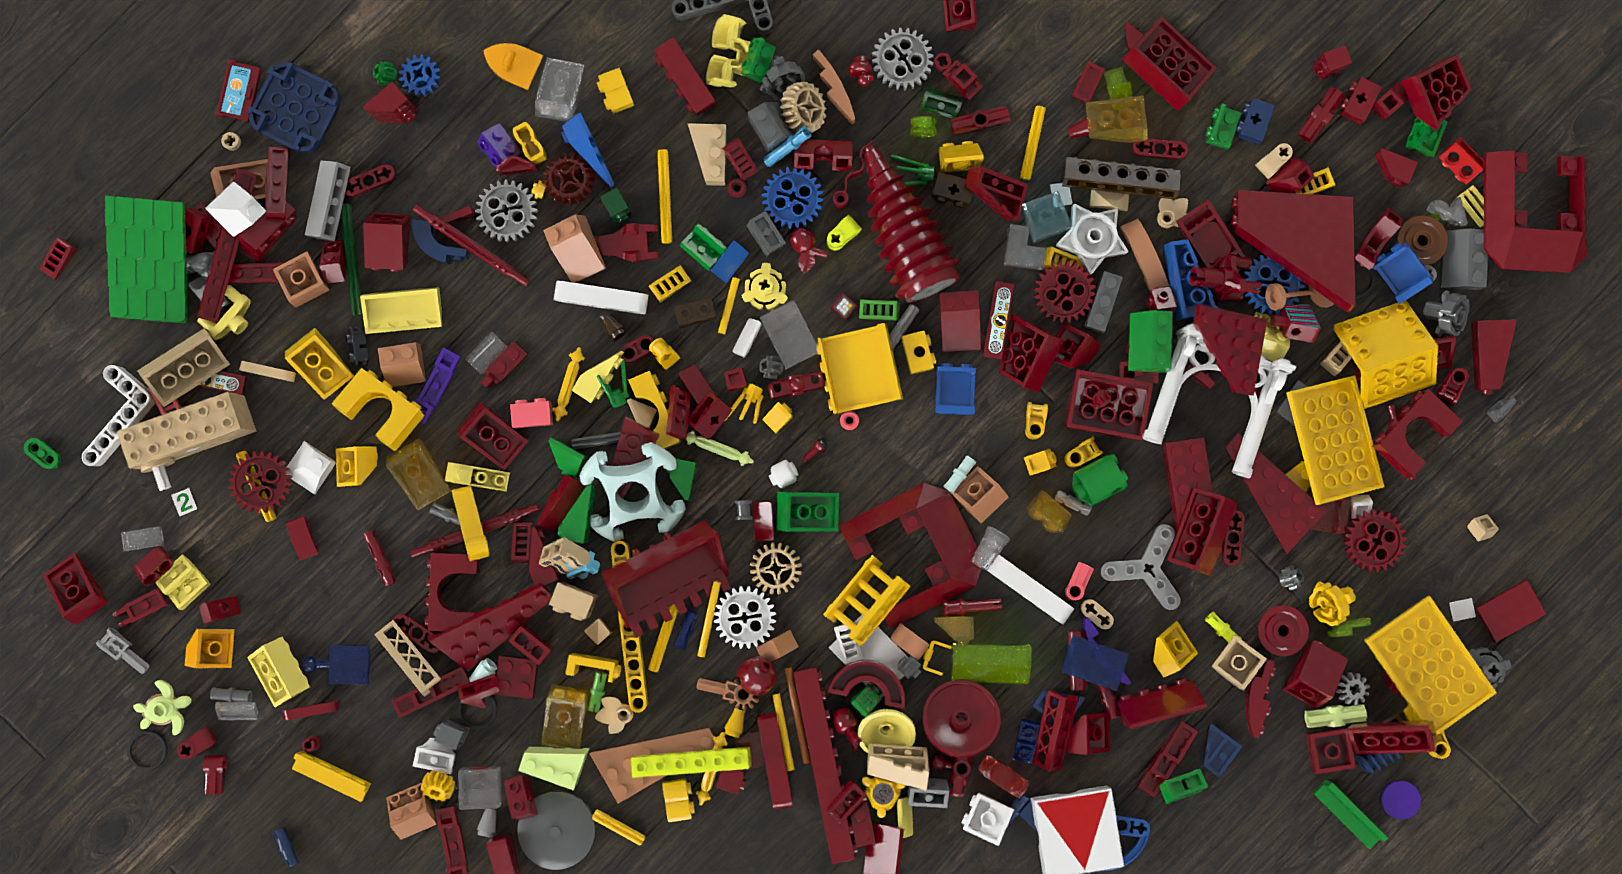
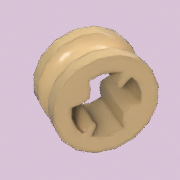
(226, 137)

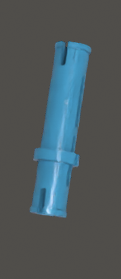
(792, 142)

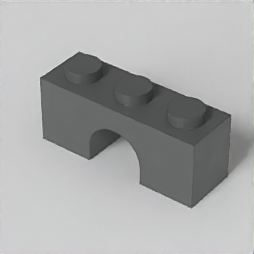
(1103, 303)

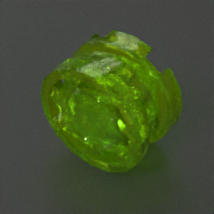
(923, 126)

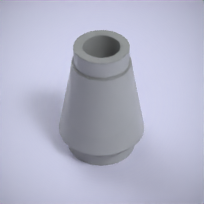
(487, 824)

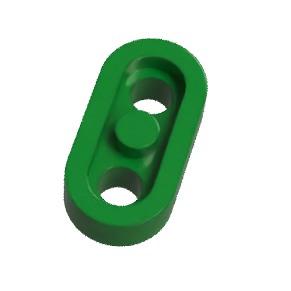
(43, 454)

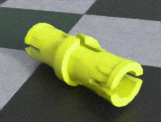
(1223, 629)

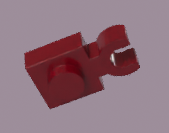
(1202, 378)

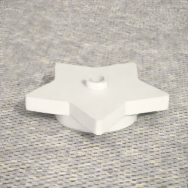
(1102, 228)

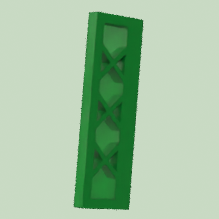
(1349, 814)

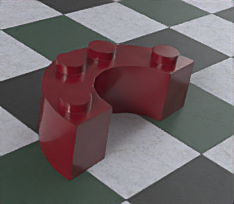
(869, 672)

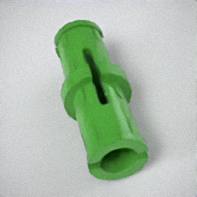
(597, 691)

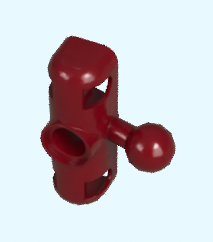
(796, 385)
(938, 763)

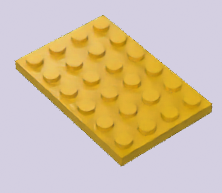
(1335, 440)
(1430, 665)

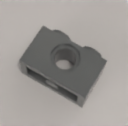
(451, 734)
(934, 796)

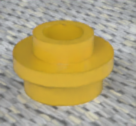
(538, 189)

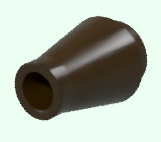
(612, 327)

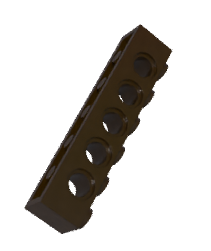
(1113, 183)

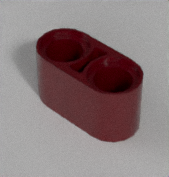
(636, 345)
(153, 566)

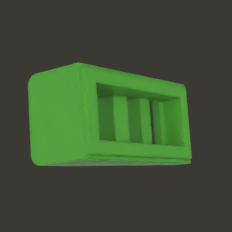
(896, 310)

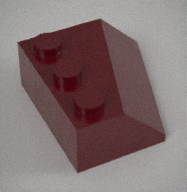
(1437, 90)
(1028, 353)

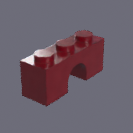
(836, 152)

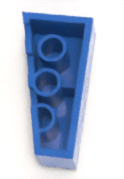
(1179, 263)

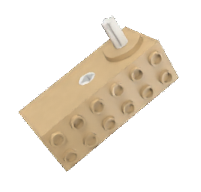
(185, 432)

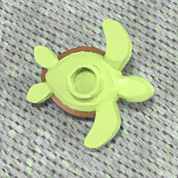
(163, 708)

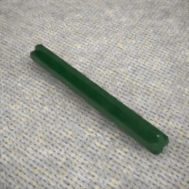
(351, 260)

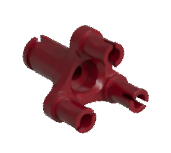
(1226, 279)

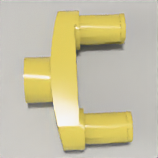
(232, 319)

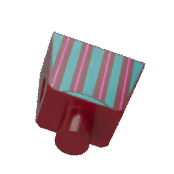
(1297, 322)

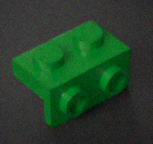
(703, 246)

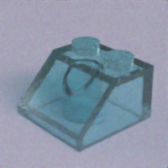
(1046, 217)

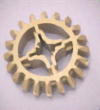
(803, 107)
(778, 585)

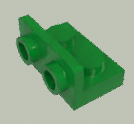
(758, 59)
(1223, 126)
(1425, 137)

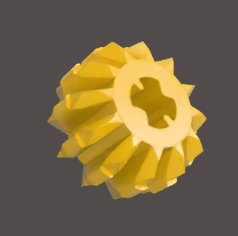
(438, 785)

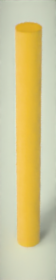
(709, 619)
(783, 732)

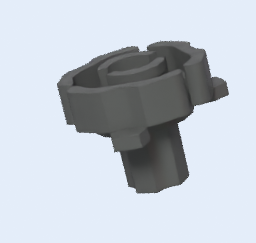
(779, 76)
(1450, 313)
(1492, 666)

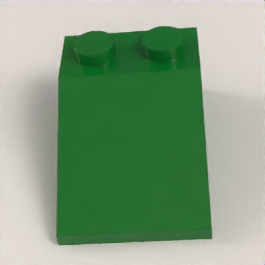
(807, 511)
(576, 523)

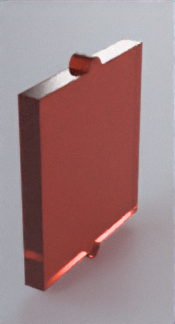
(753, 741)

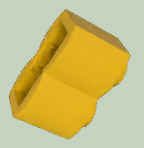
(616, 91)
(528, 140)
(677, 800)

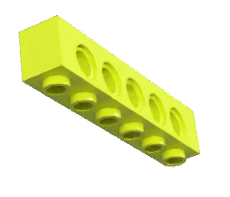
(691, 762)

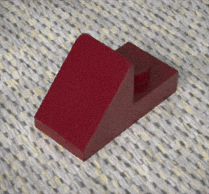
(1151, 377)
(474, 692)

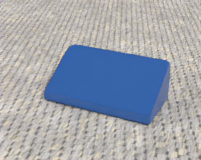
(729, 261)

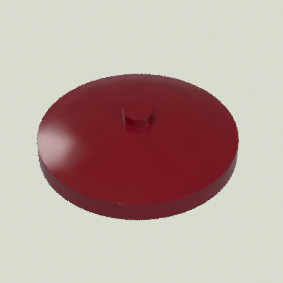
(961, 718)

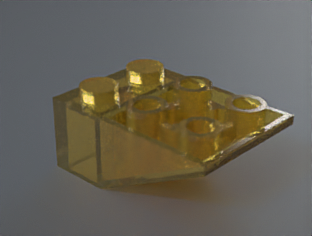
(1049, 512)

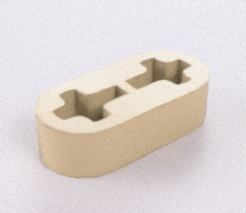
(1099, 610)

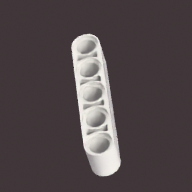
(601, 297)
(1030, 589)

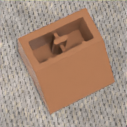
(410, 811)

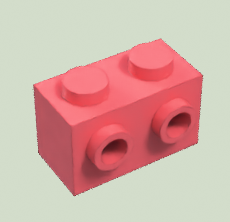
(531, 414)

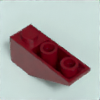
(539, 573)

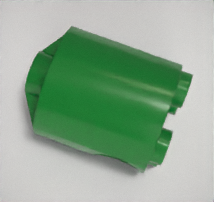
(1099, 480)

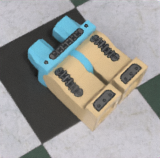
(569, 559)

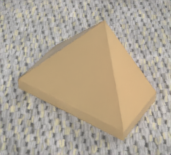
(1109, 200)
(642, 413)

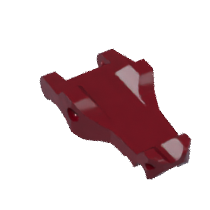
(628, 243)

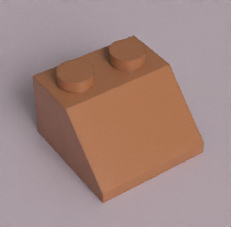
(301, 279)
(402, 364)
(980, 494)

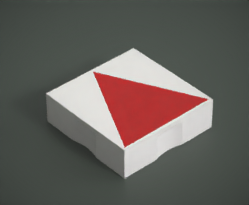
(1077, 831)

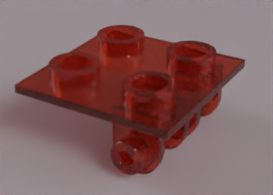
(1335, 518)

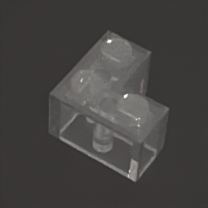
(1018, 253)

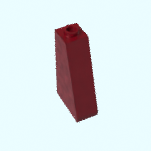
(1490, 352)
(503, 854)

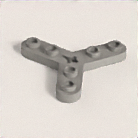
(1153, 555)

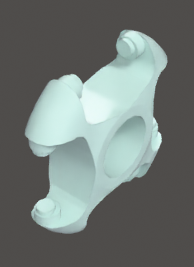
(622, 510)

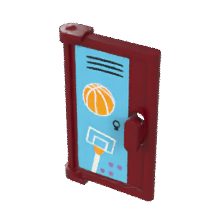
(238, 86)

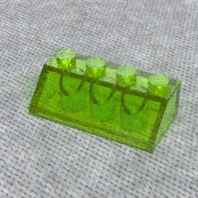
(991, 663)

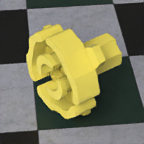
(759, 278)

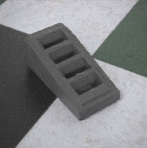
(1500, 409)

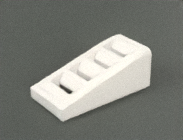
(838, 629)

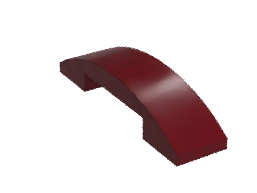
(452, 841)

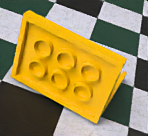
(1390, 351)

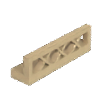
(405, 666)

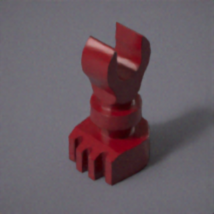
(1101, 398)

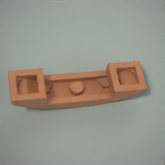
(1145, 255)

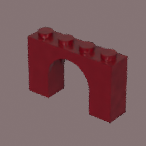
(1393, 442)
(441, 567)

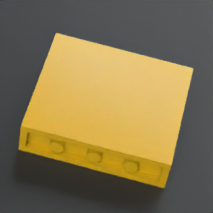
(859, 369)

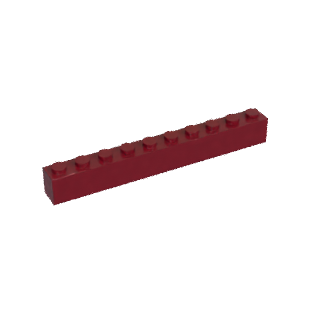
(823, 761)

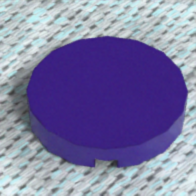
(1400, 799)

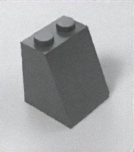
(770, 125)

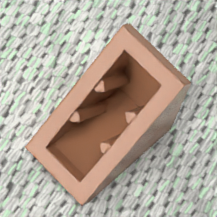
(778, 646)

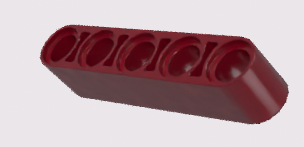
(774, 761)

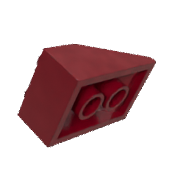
(960, 321)
(492, 436)
(74, 590)

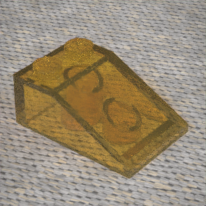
(1118, 119)
(417, 474)
(565, 717)

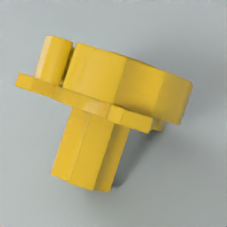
(1333, 603)

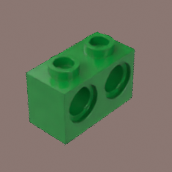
(1183, 786)

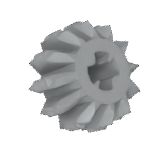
(1355, 681)

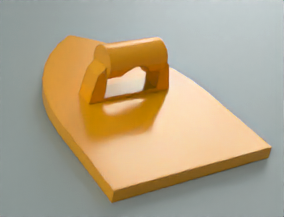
(513, 63)

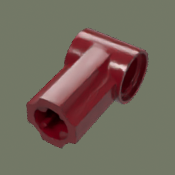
(214, 767)

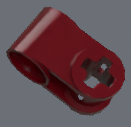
(1451, 389)
(198, 742)

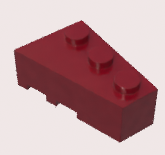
(998, 191)
(264, 233)

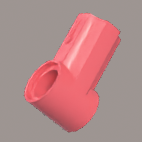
(1079, 579)

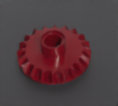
(1294, 636)

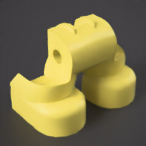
(727, 36)

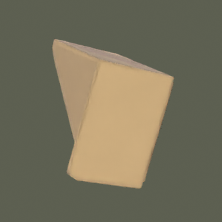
(1482, 527)
(598, 631)

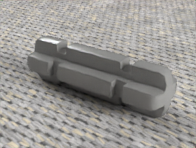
(1073, 502)

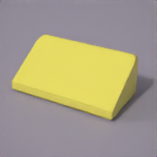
(904, 816)

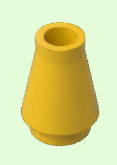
(735, 724)

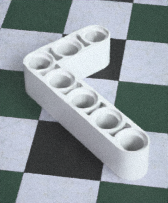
(122, 416)

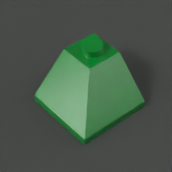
(567, 458)

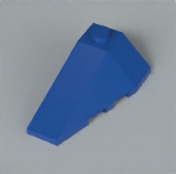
(581, 140)

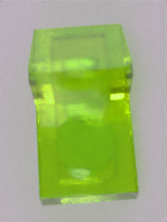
(1117, 84)

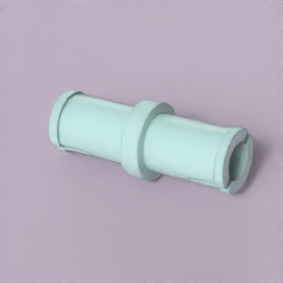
(960, 474)

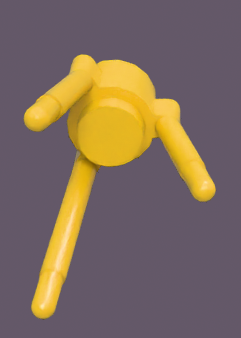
(752, 394)

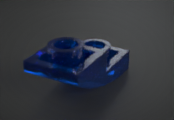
(1026, 741)

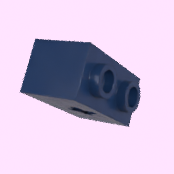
(1262, 113)

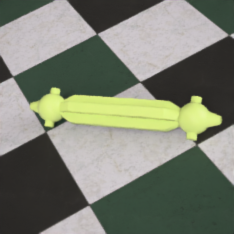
(718, 448)

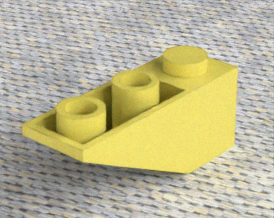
(588, 384)
(477, 476)

